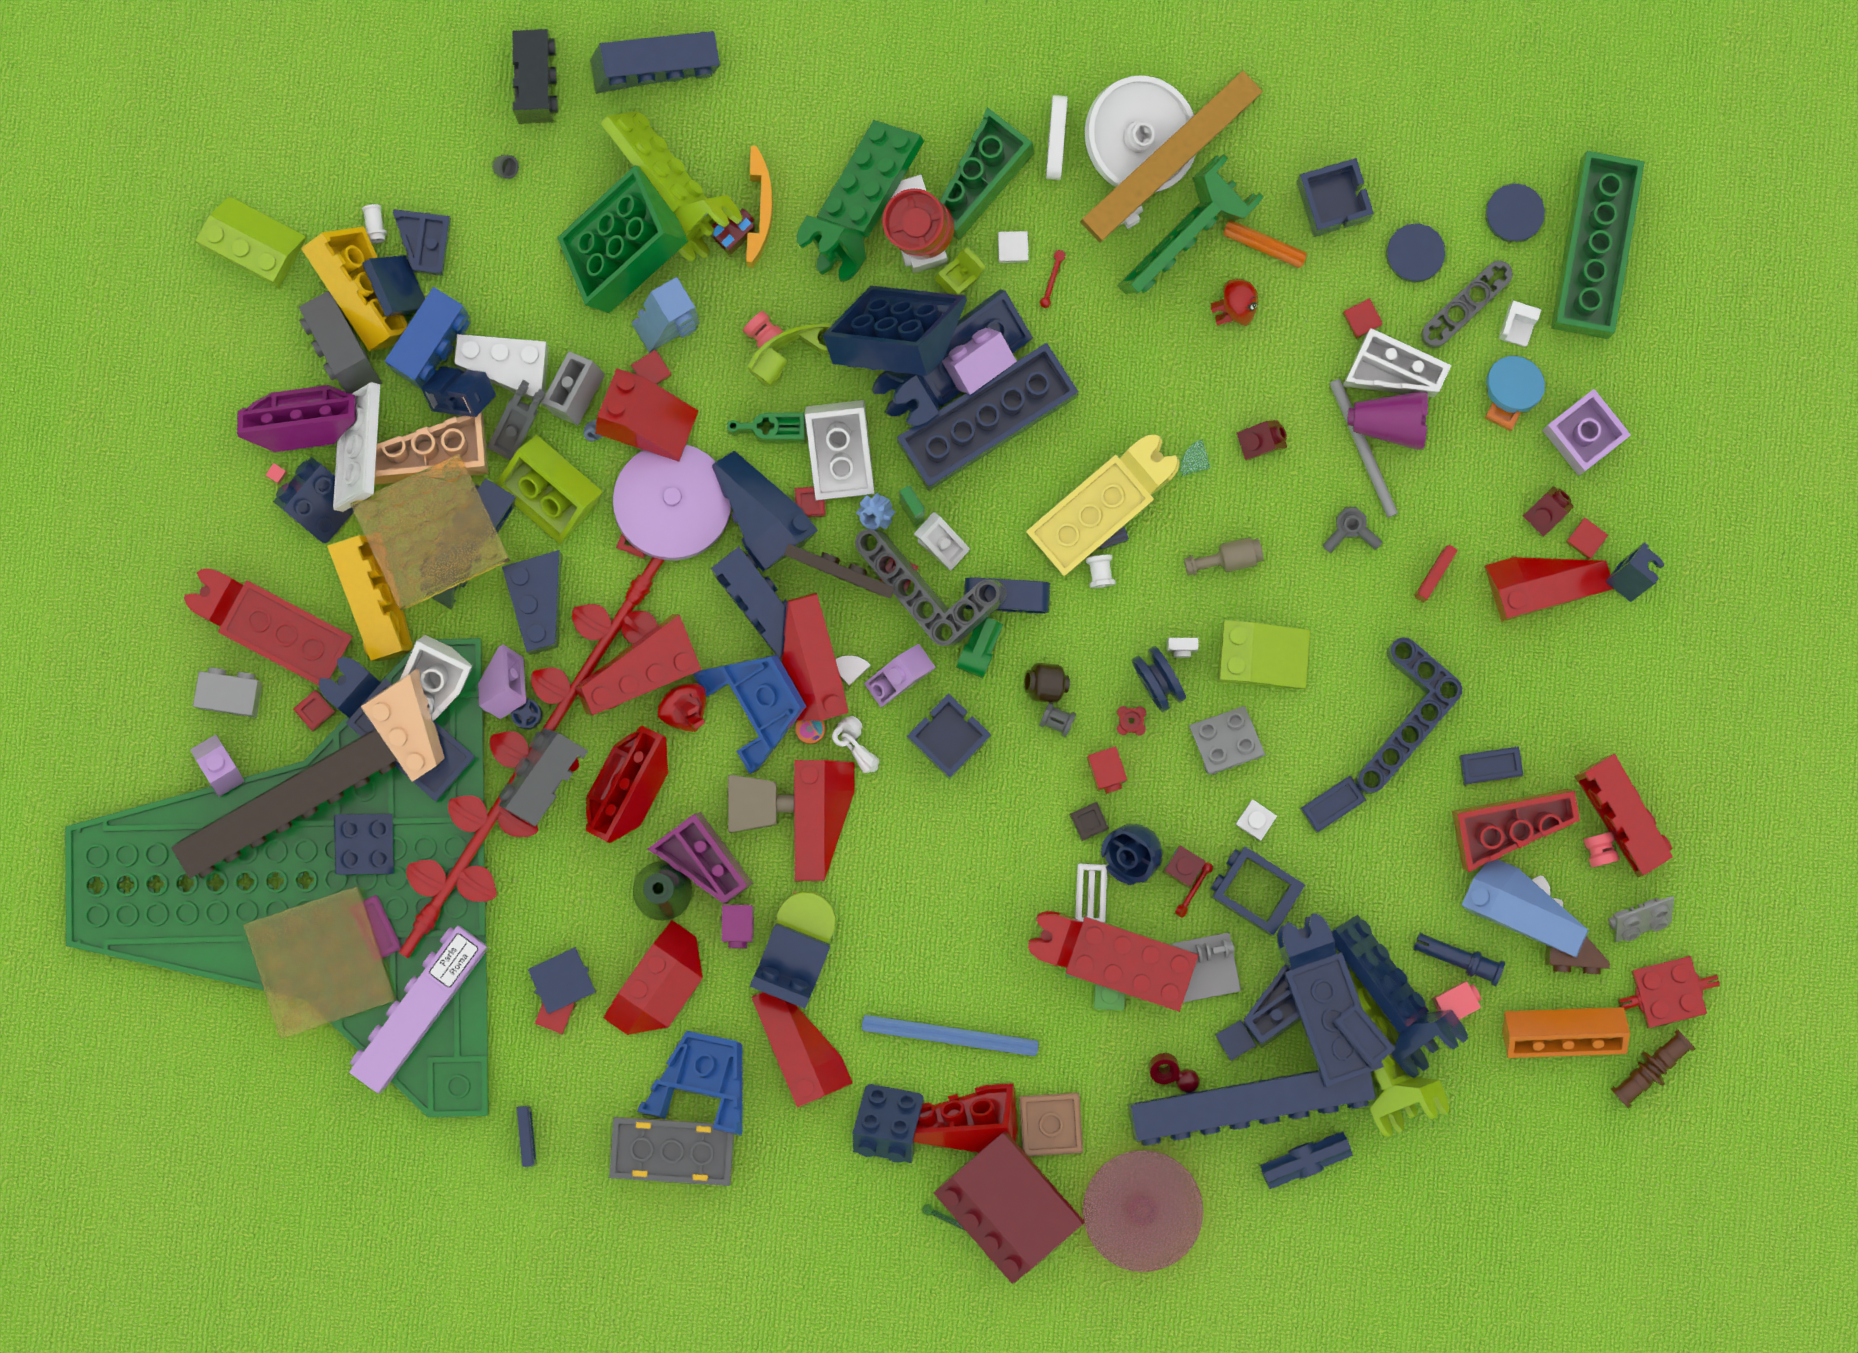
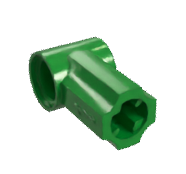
(977, 653)

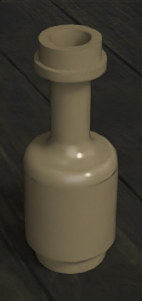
(1231, 556)

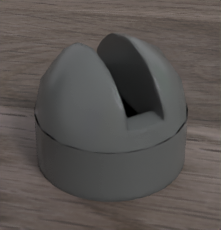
(505, 166)

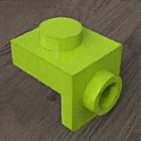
(960, 272)

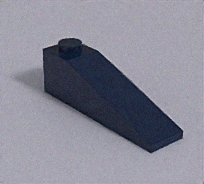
(762, 511)

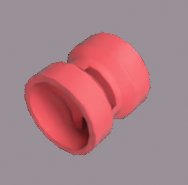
(761, 329)
(1601, 849)

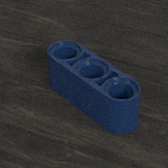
(1021, 597)

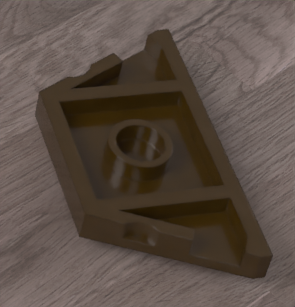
(830, 565)

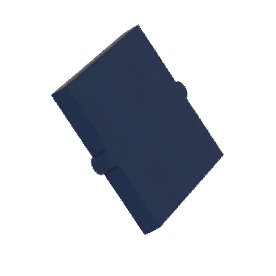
(561, 980)

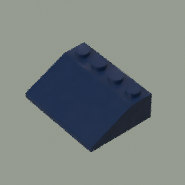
(895, 330)

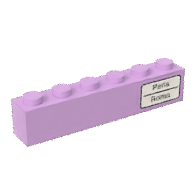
(418, 1009)

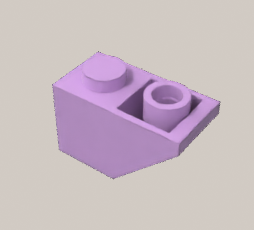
(899, 675)

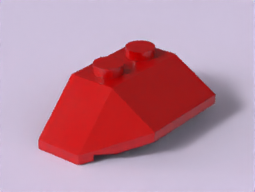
(627, 785)
(658, 983)

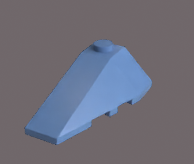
(1517, 903)

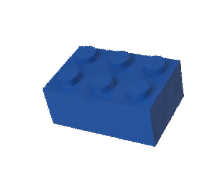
(428, 338)

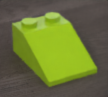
(1263, 655)

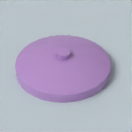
(670, 505)

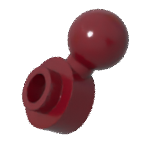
(1186, 1080)

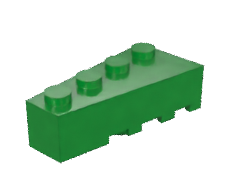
(985, 170)

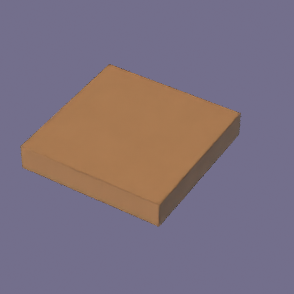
(1051, 1124)

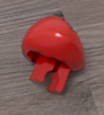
(1238, 304)
(683, 707)

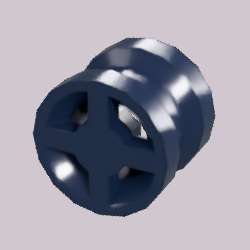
(523, 713)

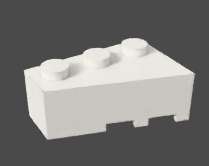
(505, 361)
(1395, 367)

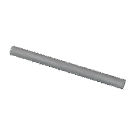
(1365, 452)

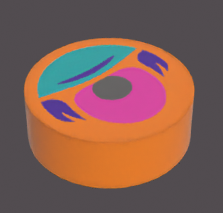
(810, 731)

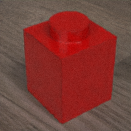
(1107, 770)

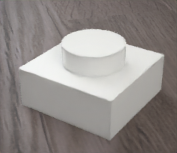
(1182, 646)
(1256, 820)

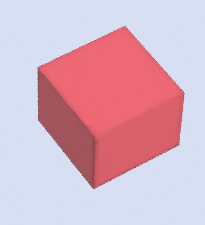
(276, 473)

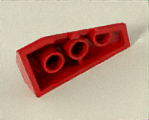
(803, 1053)

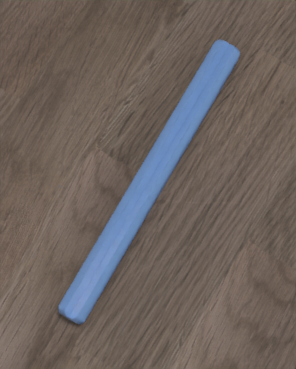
(950, 1035)

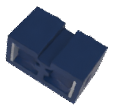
(458, 391)

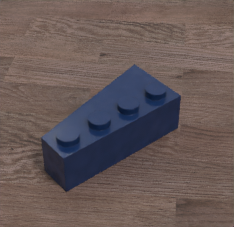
(654, 60)
(754, 596)

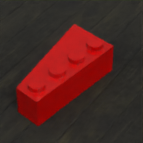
(646, 665)
(1624, 814)

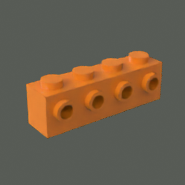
(1565, 1032)

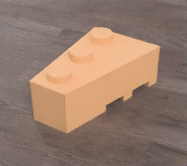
(406, 725)

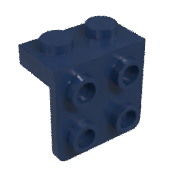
(310, 500)
(887, 1123)

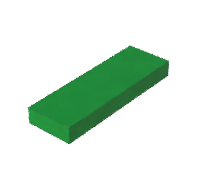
(911, 505)

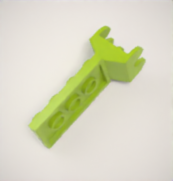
(668, 175)
(1398, 1087)

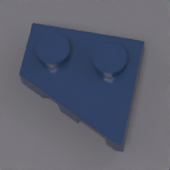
(424, 239)

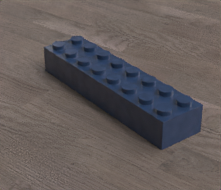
(1244, 1102)

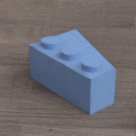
(666, 315)

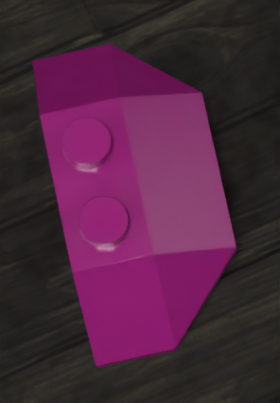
(297, 418)

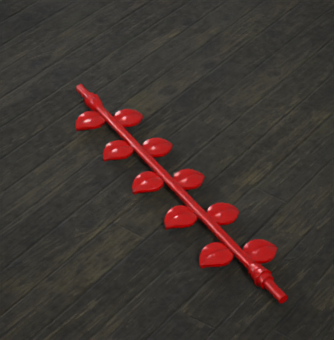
(510, 747)

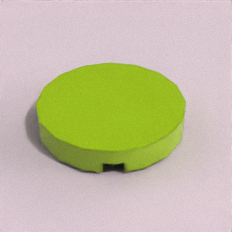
(808, 914)

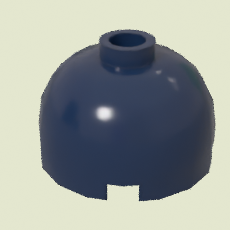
(1132, 853)

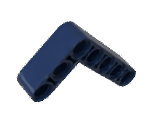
(1414, 719)

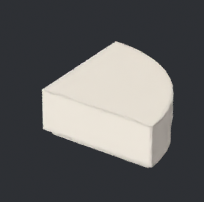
(851, 668)

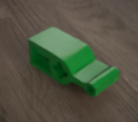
(787, 427)

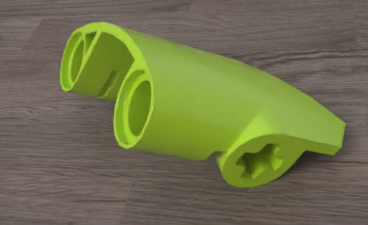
(768, 364)

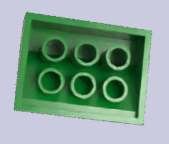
(621, 241)

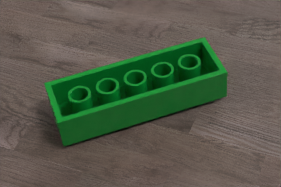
(1597, 245)

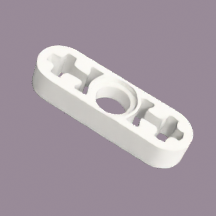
(1056, 137)

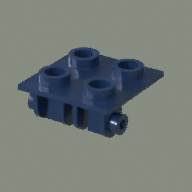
(363, 844)

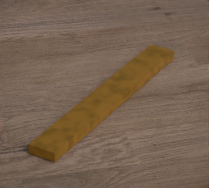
(1171, 156)

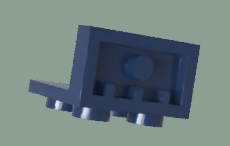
(790, 965)

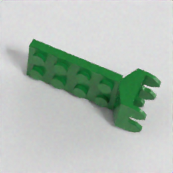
(859, 198)
(1215, 199)

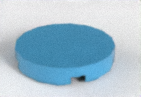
(1515, 384)

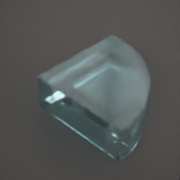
(1194, 459)

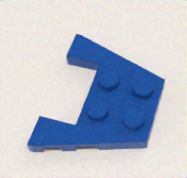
(766, 698)
(706, 1068)

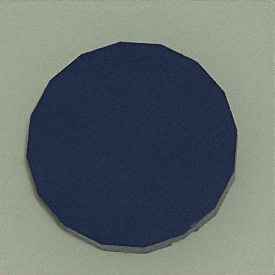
(1515, 213)
(1415, 252)

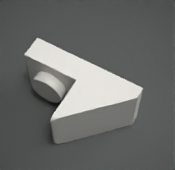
(941, 541)

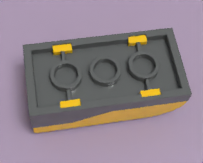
(670, 1151)

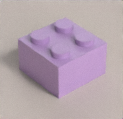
(1586, 432)

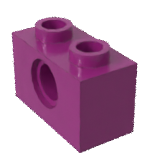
(738, 925)

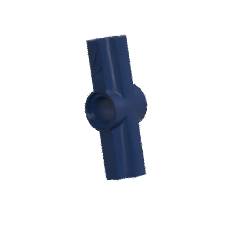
(1306, 1160)

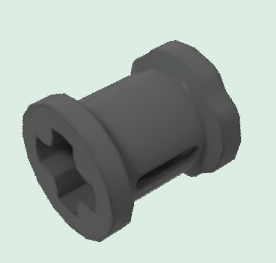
(1062, 727)

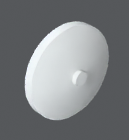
(1131, 123)

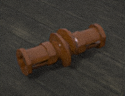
(1653, 1068)

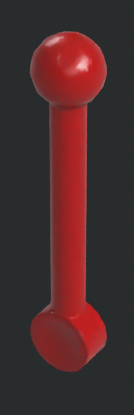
(1059, 256)
(1182, 909)

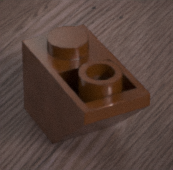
(1588, 958)

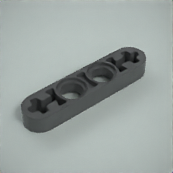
(1468, 306)

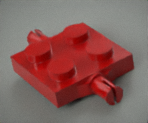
(1669, 992)

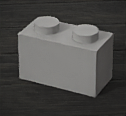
(573, 388)
(228, 693)

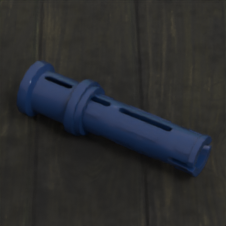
(1473, 962)

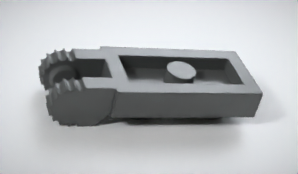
(515, 422)

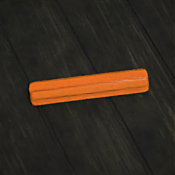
(1265, 244)

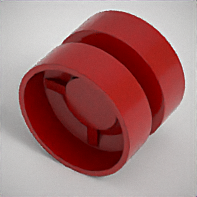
(918, 223)

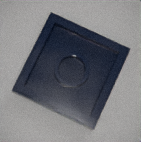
(394, 285)

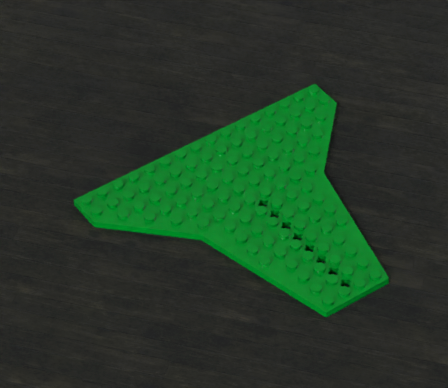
(205, 928)

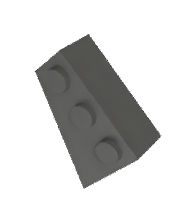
(337, 343)
(540, 775)

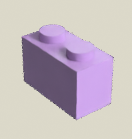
(978, 360)

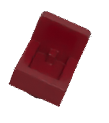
(1262, 439)
(1549, 510)

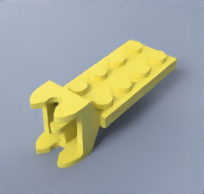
(1103, 504)

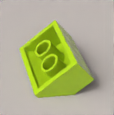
(251, 241)
(549, 488)

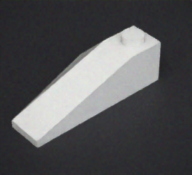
(441, 672)

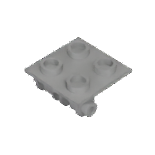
(1227, 740)
(1653, 916)
(1215, 967)

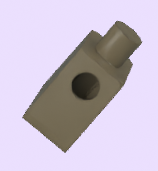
(754, 803)

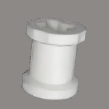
(1100, 571)

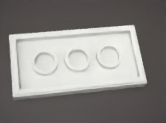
(358, 451)

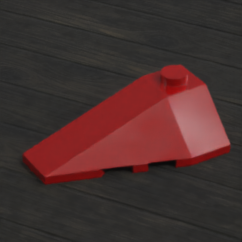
(1537, 584)
(811, 660)
(820, 808)
(969, 1120)

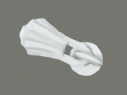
(851, 730)

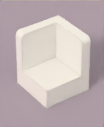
(1519, 323)

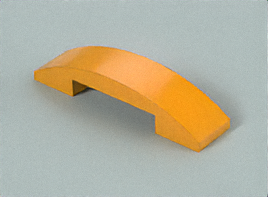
(757, 241)

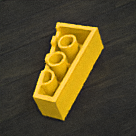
(338, 262)
(370, 600)

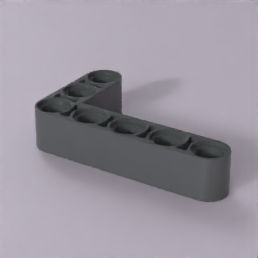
(923, 593)

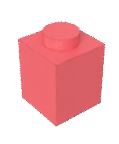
(1460, 999)

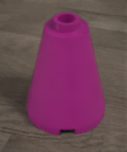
(1392, 419)

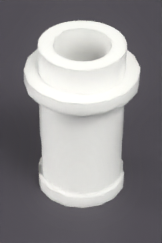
(374, 223)

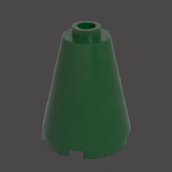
(674, 898)

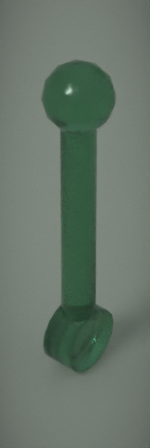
(927, 1209)

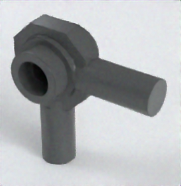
(1351, 523)

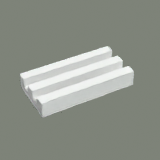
(1091, 882)

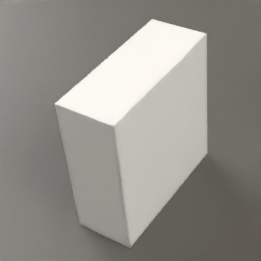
(1013, 247)

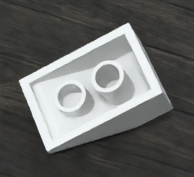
(839, 449)

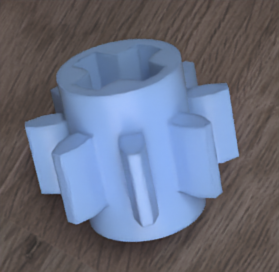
(875, 512)

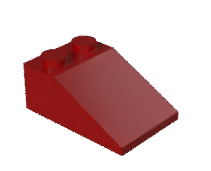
(645, 416)

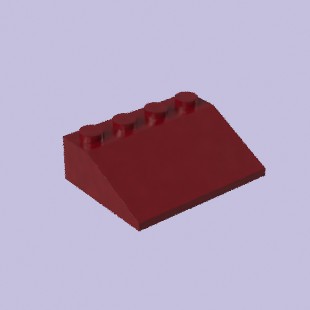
(1008, 1207)

